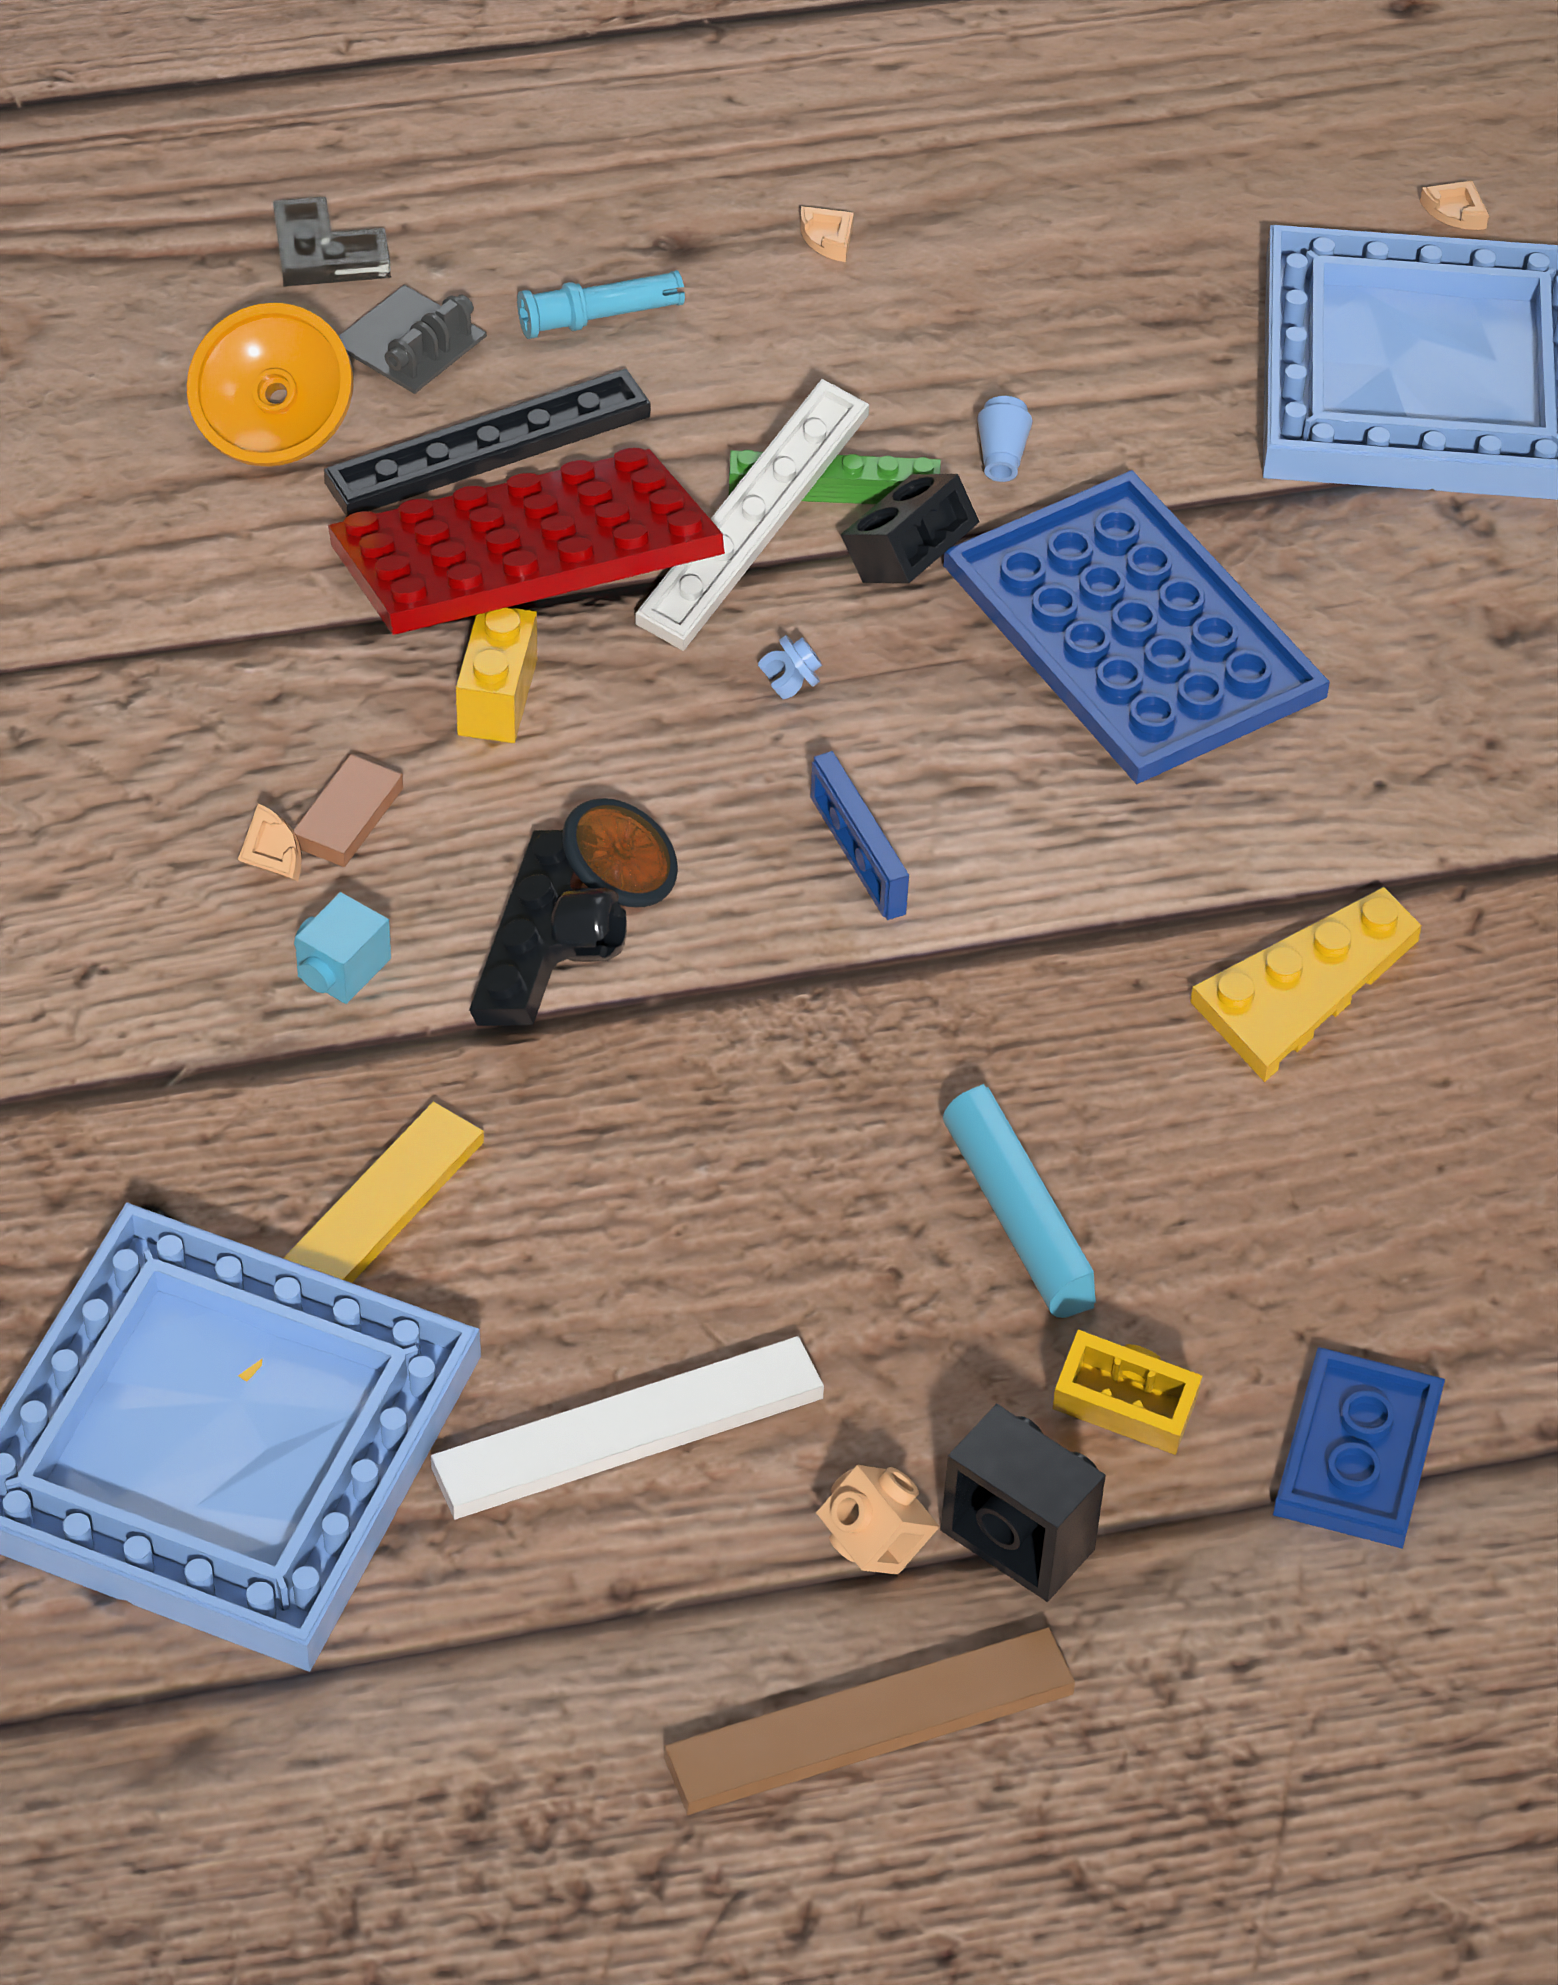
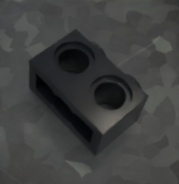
(910, 528)

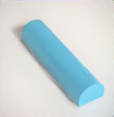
(1021, 1202)

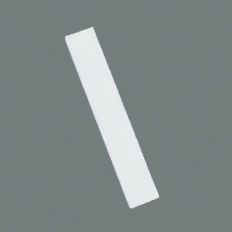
(755, 513)
(626, 1427)

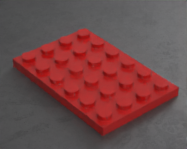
(523, 539)

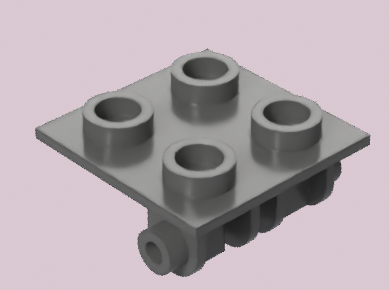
(413, 337)

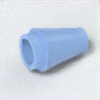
(1003, 436)

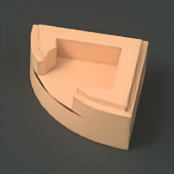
(1456, 205)
(827, 231)
(271, 845)

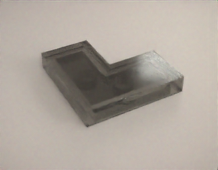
(318, 256)

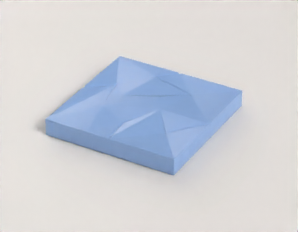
(1411, 362)
(212, 1495)

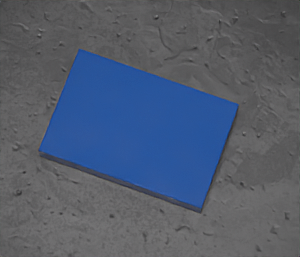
(1359, 1447)

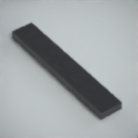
(487, 443)

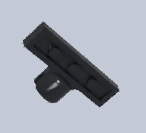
(543, 925)

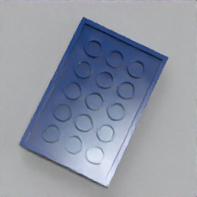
(1135, 626)

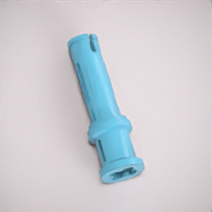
(576, 305)

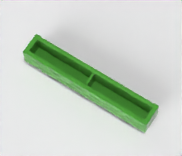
(848, 477)

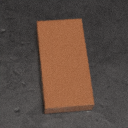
(348, 810)

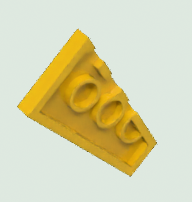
(1294, 985)

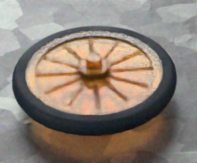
(620, 851)

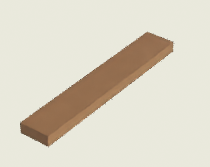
(868, 1720)

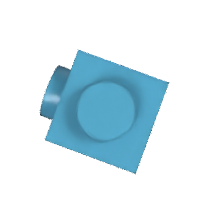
(342, 948)

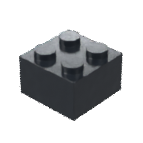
(1022, 1501)

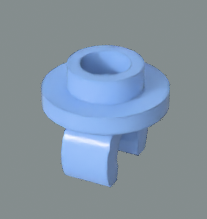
(798, 663)

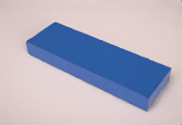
(859, 836)

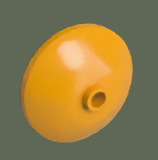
(249, 360)

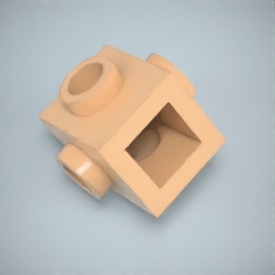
(877, 1518)

